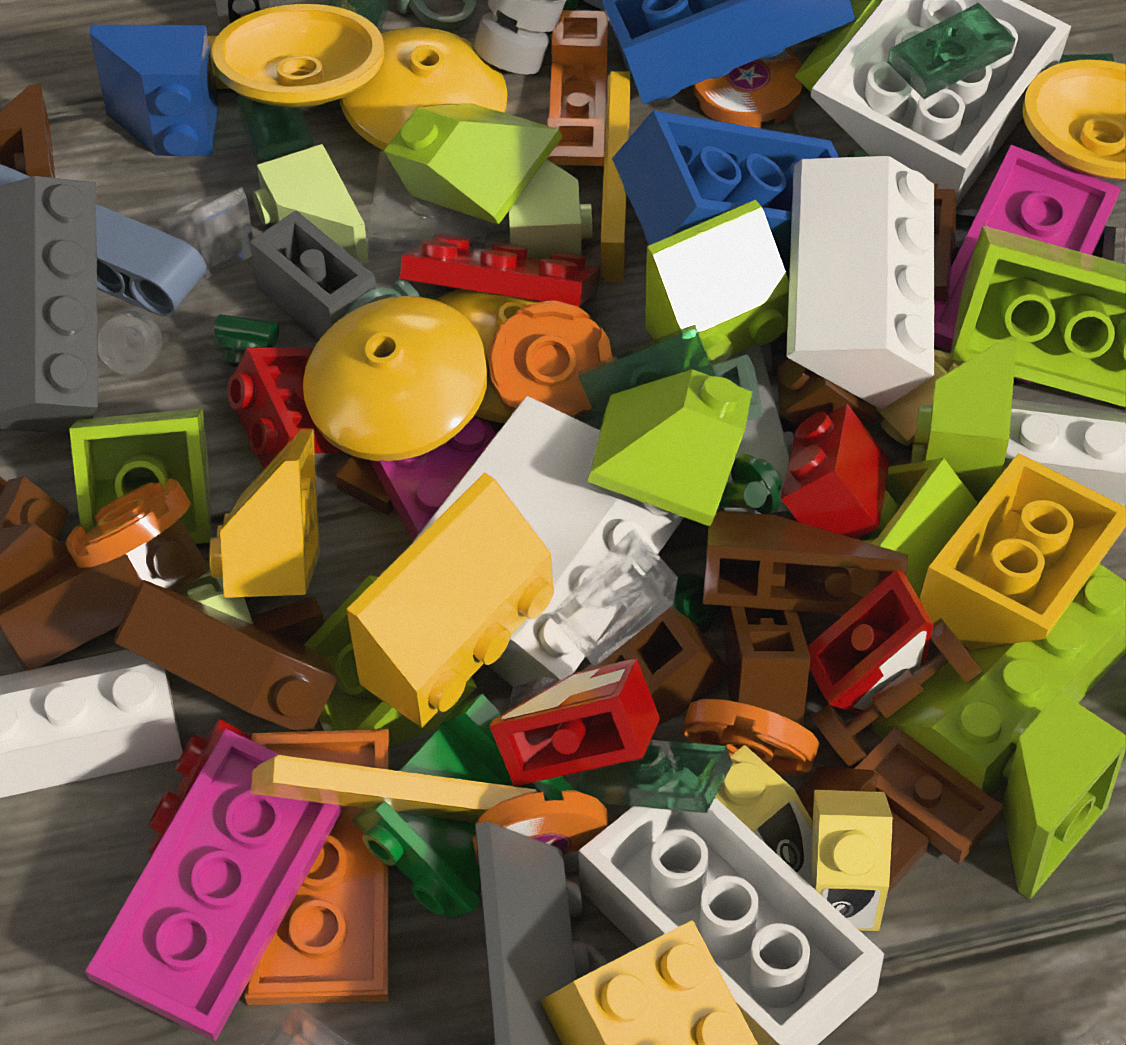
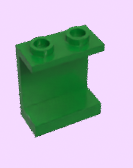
(440, 851)

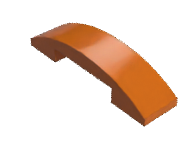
(579, 87)

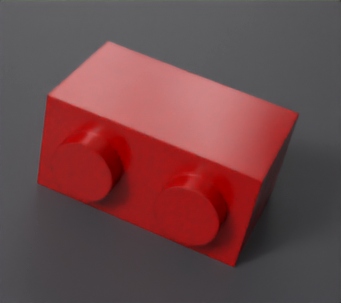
(836, 474)

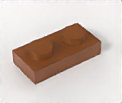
(932, 795)

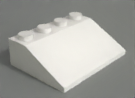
(956, 129)
(544, 470)

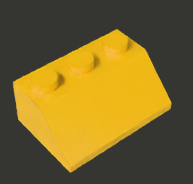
(273, 529)
(1020, 556)
(450, 603)

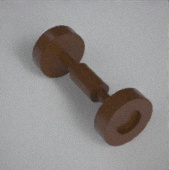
(895, 695)

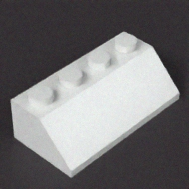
(862, 275)
(1073, 442)
(84, 721)

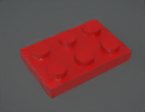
(501, 270)

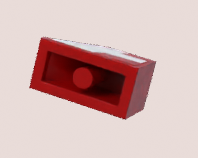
(871, 645)
(578, 724)

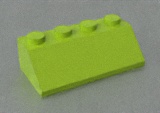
(1057, 306)
(975, 720)

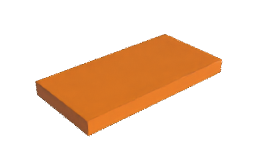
(339, 922)

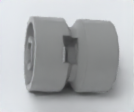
(515, 33)

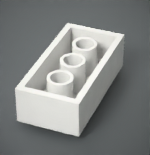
(773, 937)

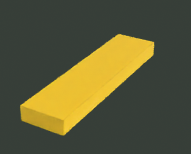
(614, 196)
(367, 786)

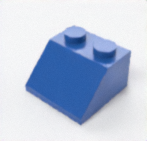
(159, 85)

